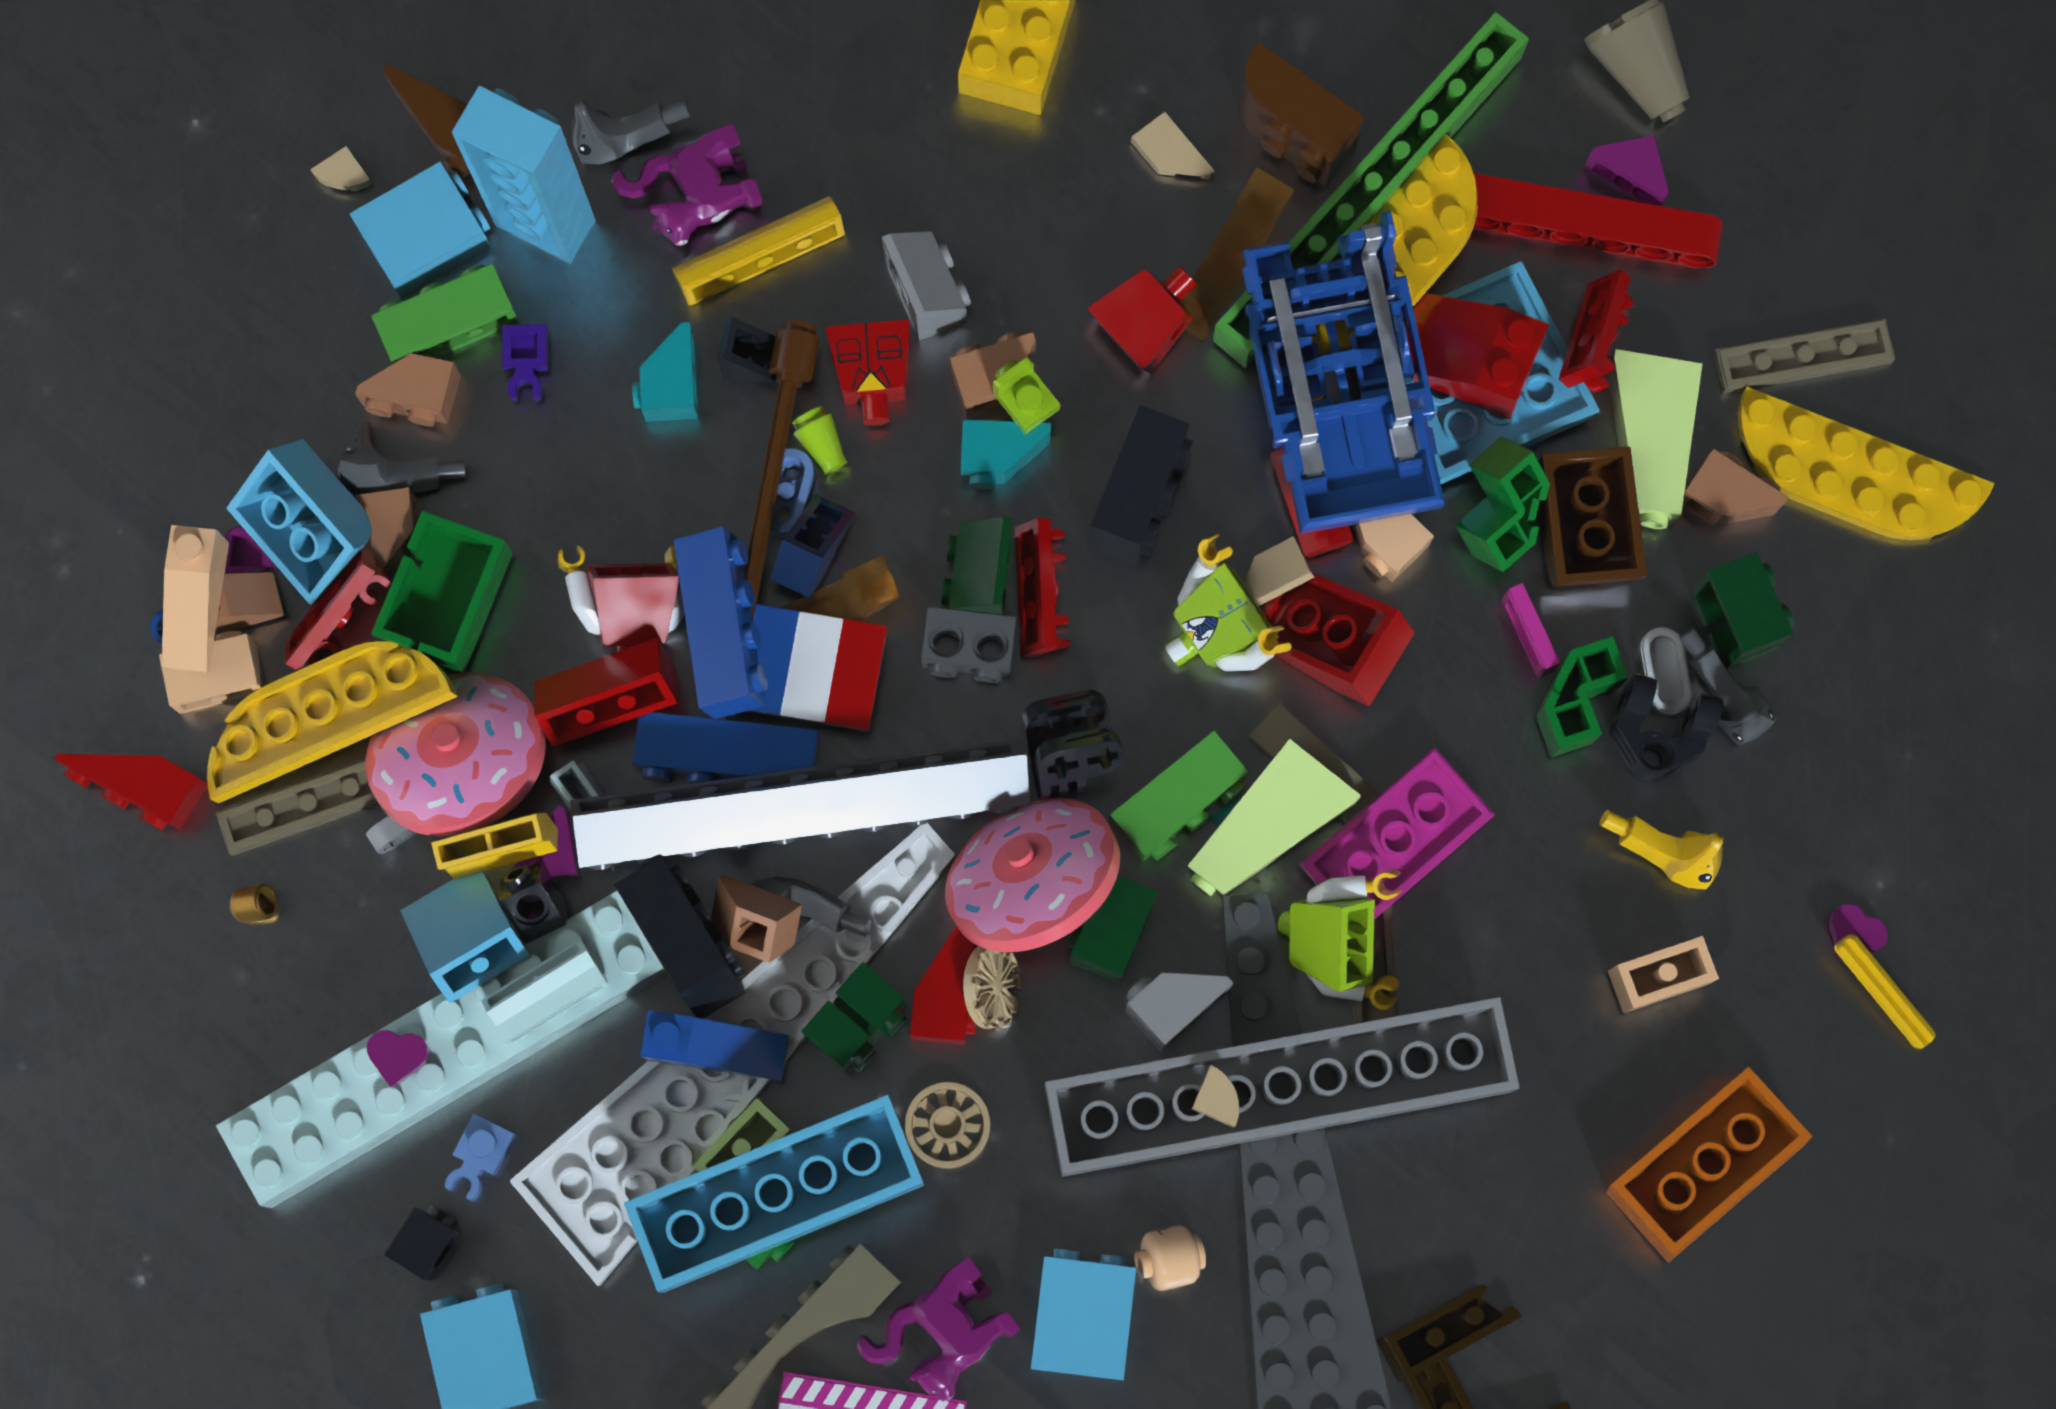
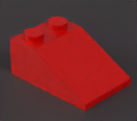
(1477, 350)
(1339, 636)

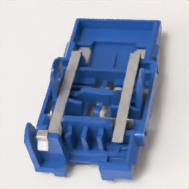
(1359, 455)

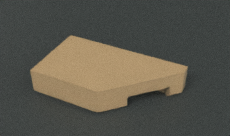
(1170, 150)
(1277, 571)

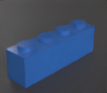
(720, 622)
(718, 748)

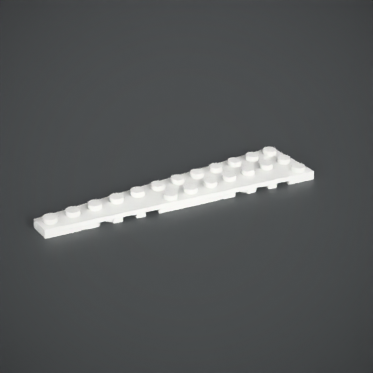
(672, 1114)

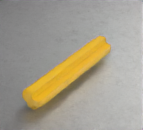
(1885, 991)

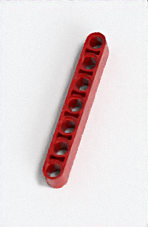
(1597, 222)

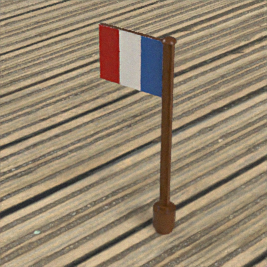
(813, 663)

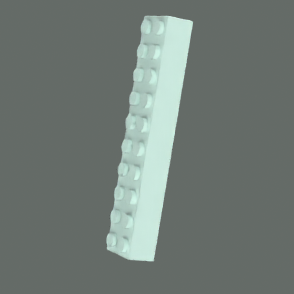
(350, 1108)

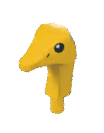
(1686, 859)

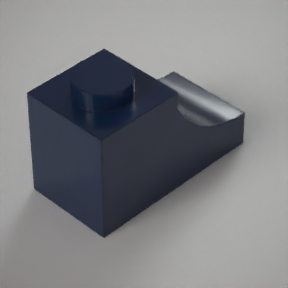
(811, 545)

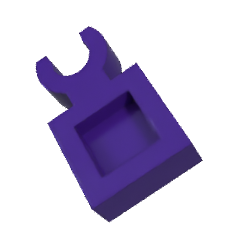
(525, 354)

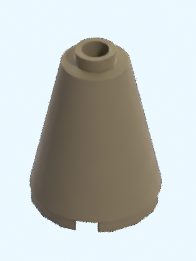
(1643, 59)

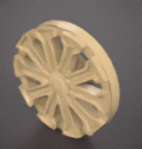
(994, 983)
(947, 1125)

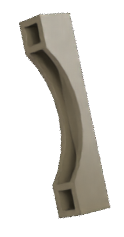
(850, 1293)

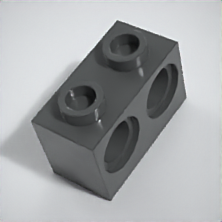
(971, 631)

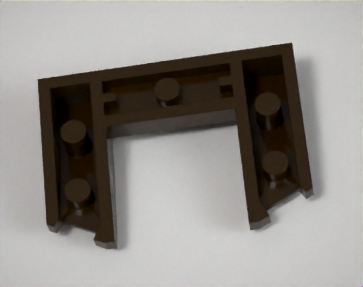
(1422, 1346)

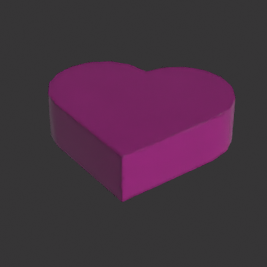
(245, 554)
(1852, 920)
(397, 1055)

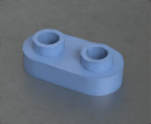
(793, 494)

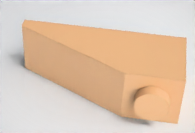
(1391, 544)
(192, 596)

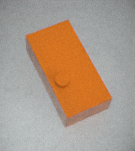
(1708, 1164)

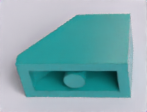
(669, 379)
(998, 450)

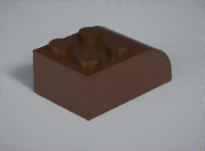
(1297, 117)
(1591, 518)

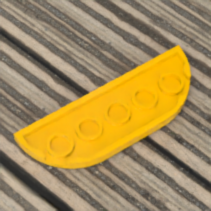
(1432, 224)
(1855, 472)
(322, 713)

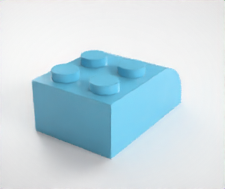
(302, 518)

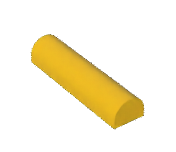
(759, 251)

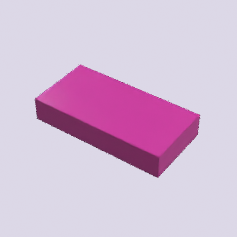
(1530, 630)

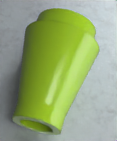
(820, 438)

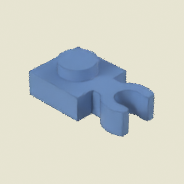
(481, 1149)

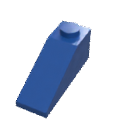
(713, 1045)

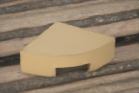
(341, 172)
(1218, 1098)

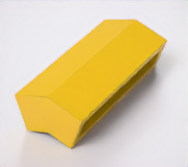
(496, 845)

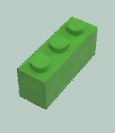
(446, 315)
(1179, 798)

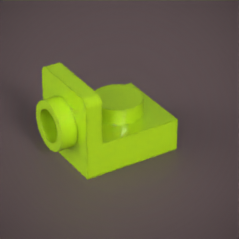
(1024, 394)

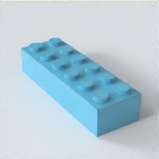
(524, 172)
(773, 1194)

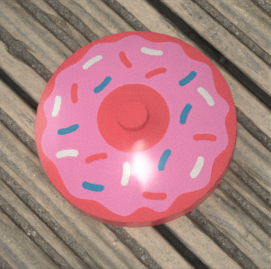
(459, 760)
(1032, 875)

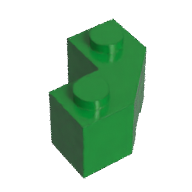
(1504, 521)
(1566, 711)

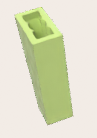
(1655, 417)
(1275, 815)

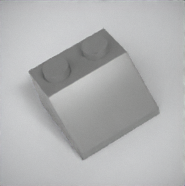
(924, 282)
(1173, 1003)

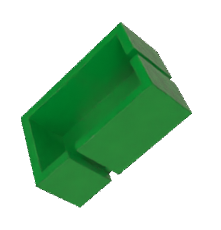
(449, 597)

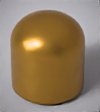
(246, 906)

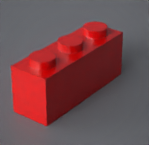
(605, 692)

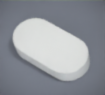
(1665, 659)

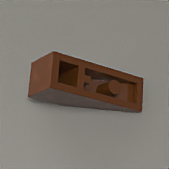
(433, 112)

